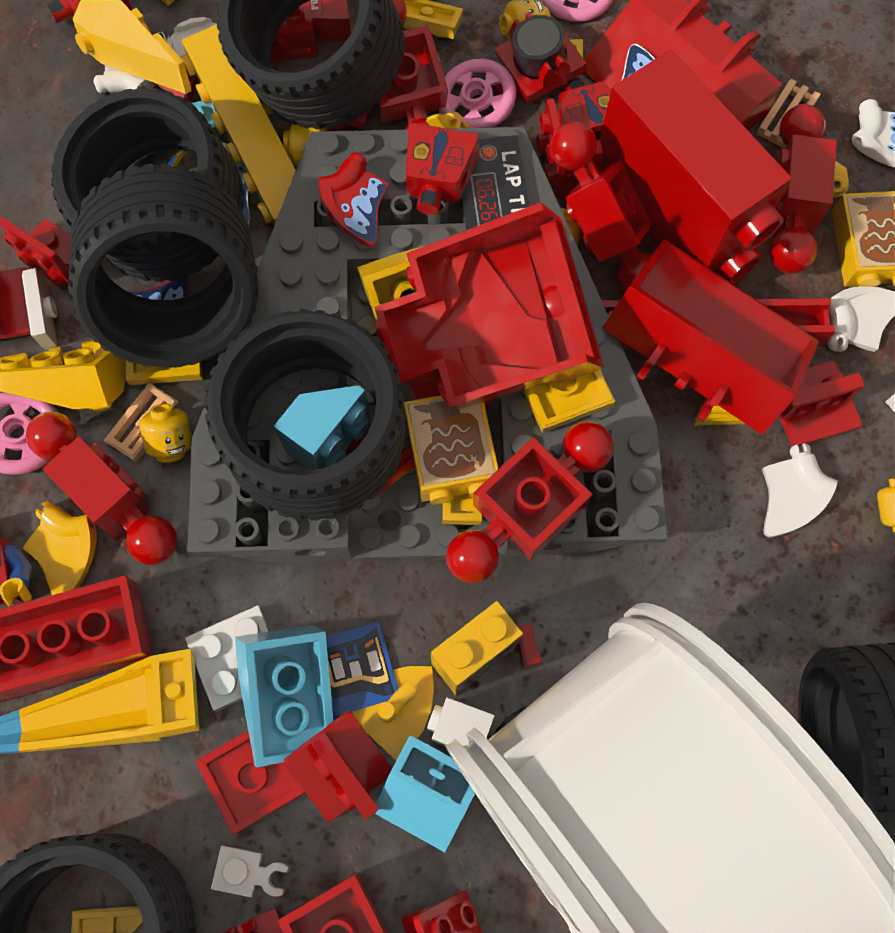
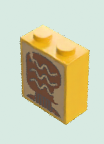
(866, 238)
(449, 448)
(476, 648)

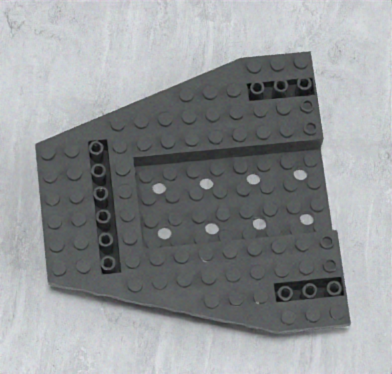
(314, 269)

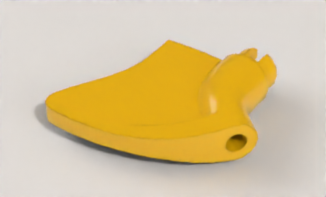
(62, 547)

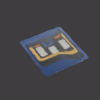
(359, 669)

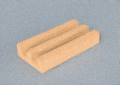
(799, 94)
(129, 417)

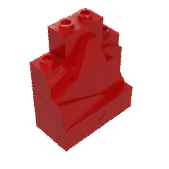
(492, 311)

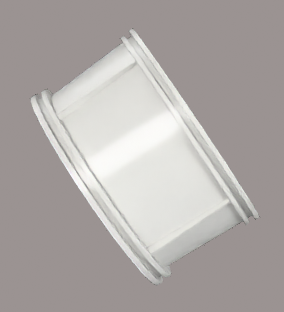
(680, 797)

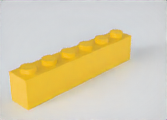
(244, 121)

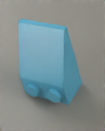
(284, 689)

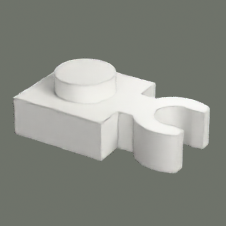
(241, 871)

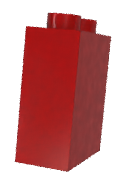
(693, 166)

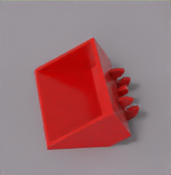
(716, 60)
(712, 338)

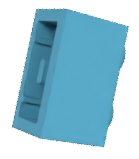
(323, 425)
(425, 794)

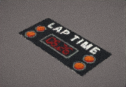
(496, 182)

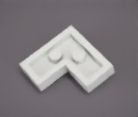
(216, 655)

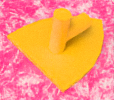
(403, 713)

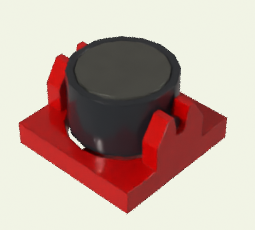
(539, 51)

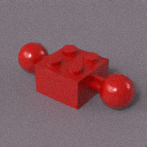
(419, 81)
(810, 192)
(603, 202)
(100, 488)
(530, 500)

